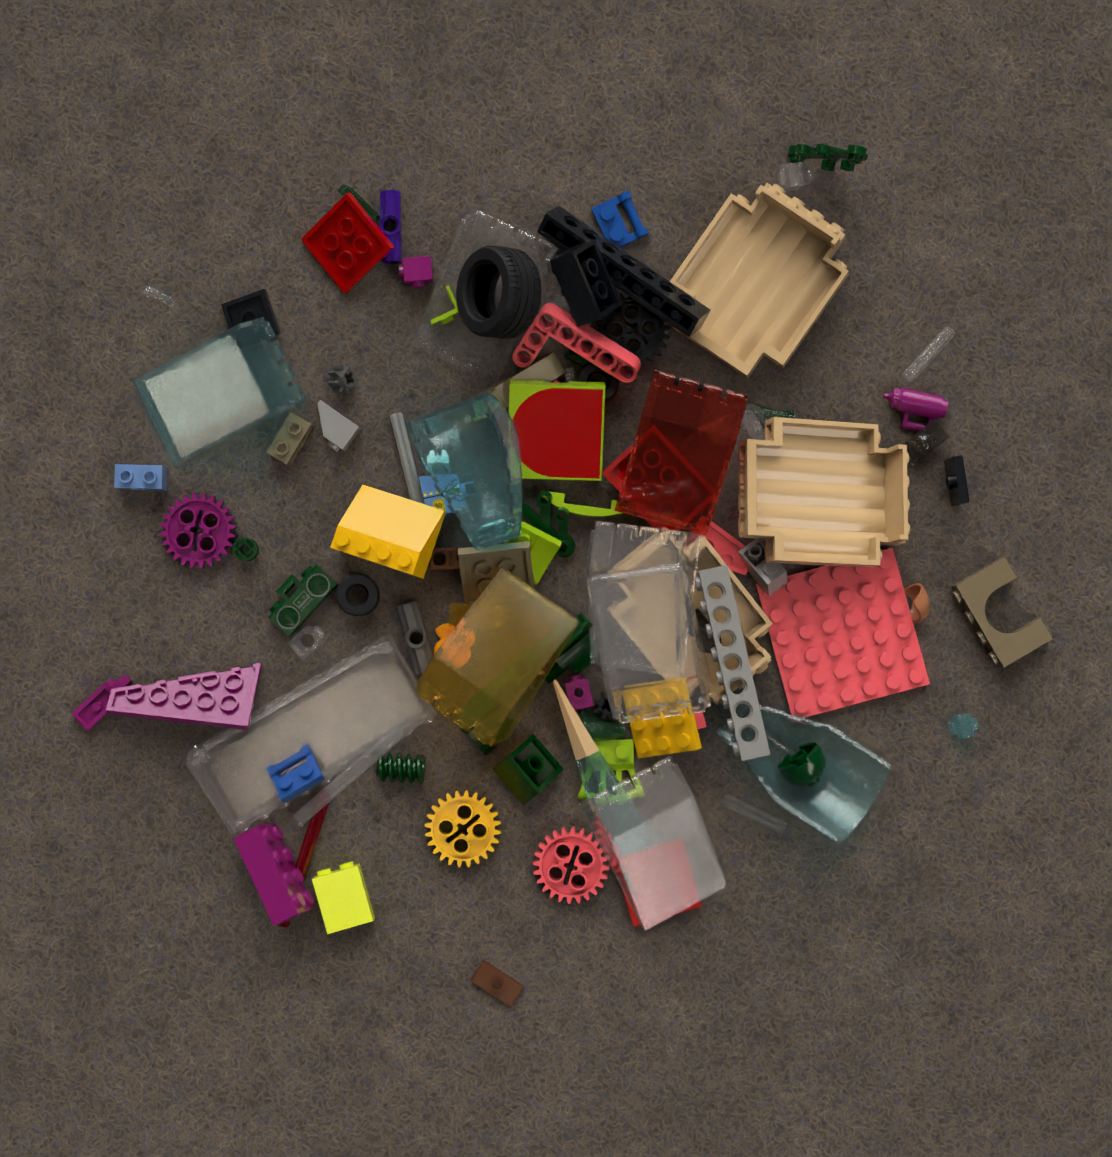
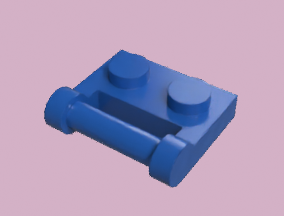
(612, 223)
(298, 779)

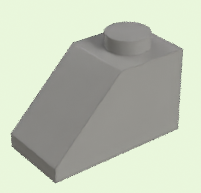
(336, 427)

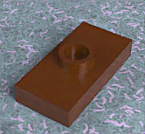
(497, 983)

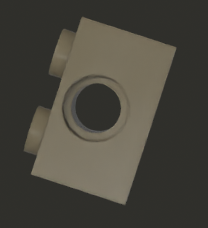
(290, 439)

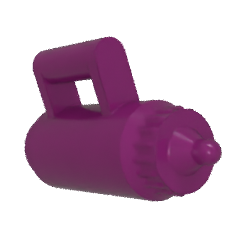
(918, 404)

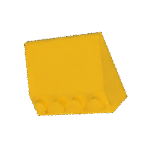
(389, 531)

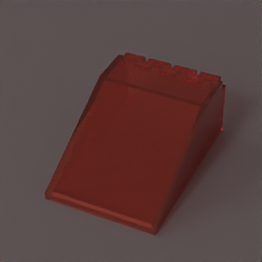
(681, 452)

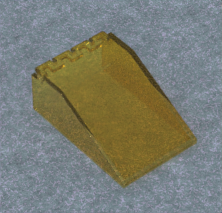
(496, 658)

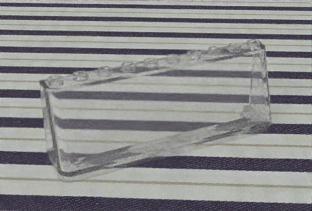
(333, 713)

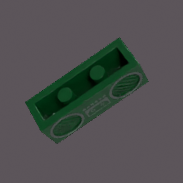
(304, 601)

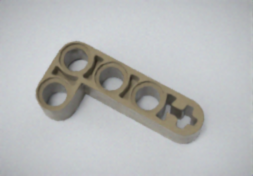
(544, 368)

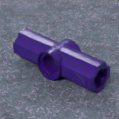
(391, 212)

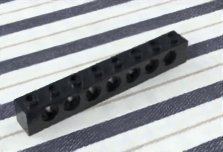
(628, 273)

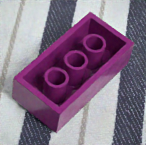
(274, 873)

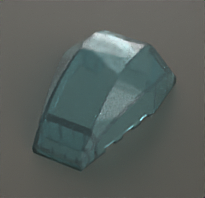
(475, 465)

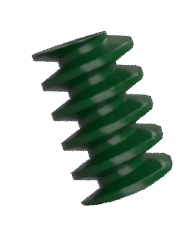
(401, 768)

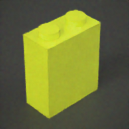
(343, 897)

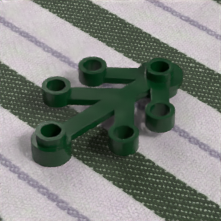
(853, 155)
(544, 523)

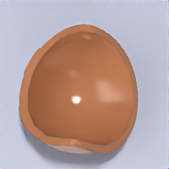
(920, 602)

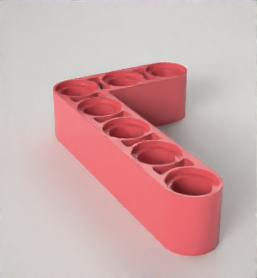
(575, 342)

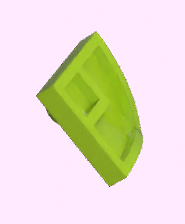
(542, 548)

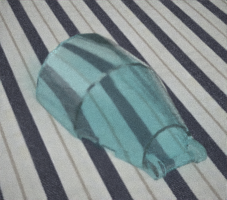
(845, 788)

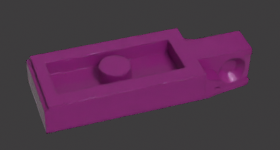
(95, 706)

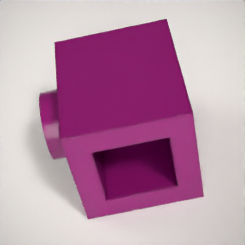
(416, 271)
(579, 692)

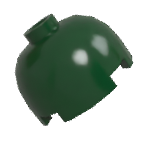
(804, 766)

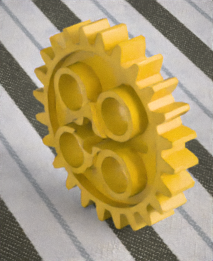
(476, 844)

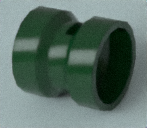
(248, 547)

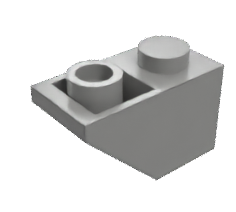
(767, 575)

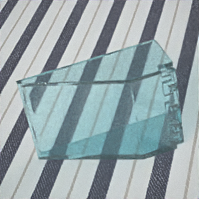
(219, 390)

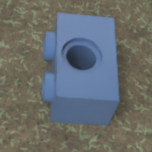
(140, 477)

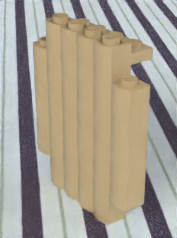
(762, 277)
(823, 492)

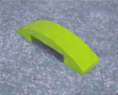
(586, 511)

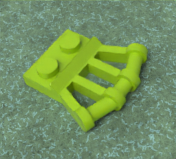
(619, 756)

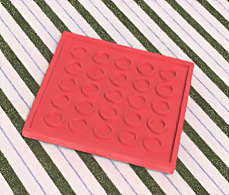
(843, 636)

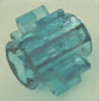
(963, 725)

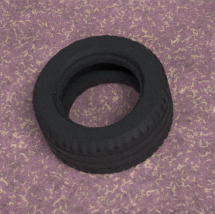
(519, 292)

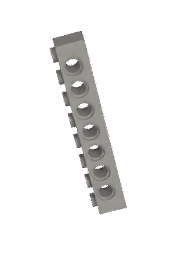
(758, 745)

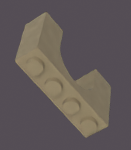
(973, 594)

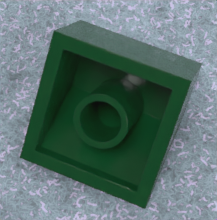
(528, 769)

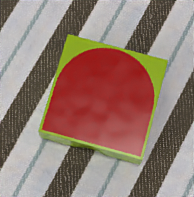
(559, 428)

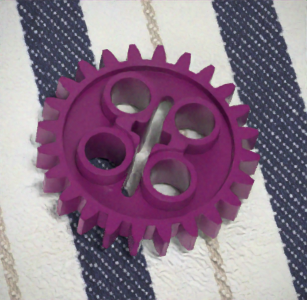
(177, 527)

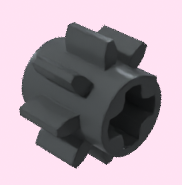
(341, 379)

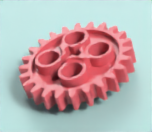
(552, 858)

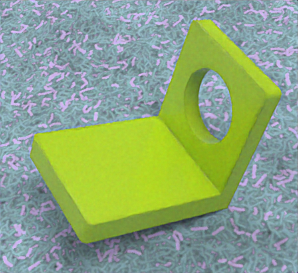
(447, 317)

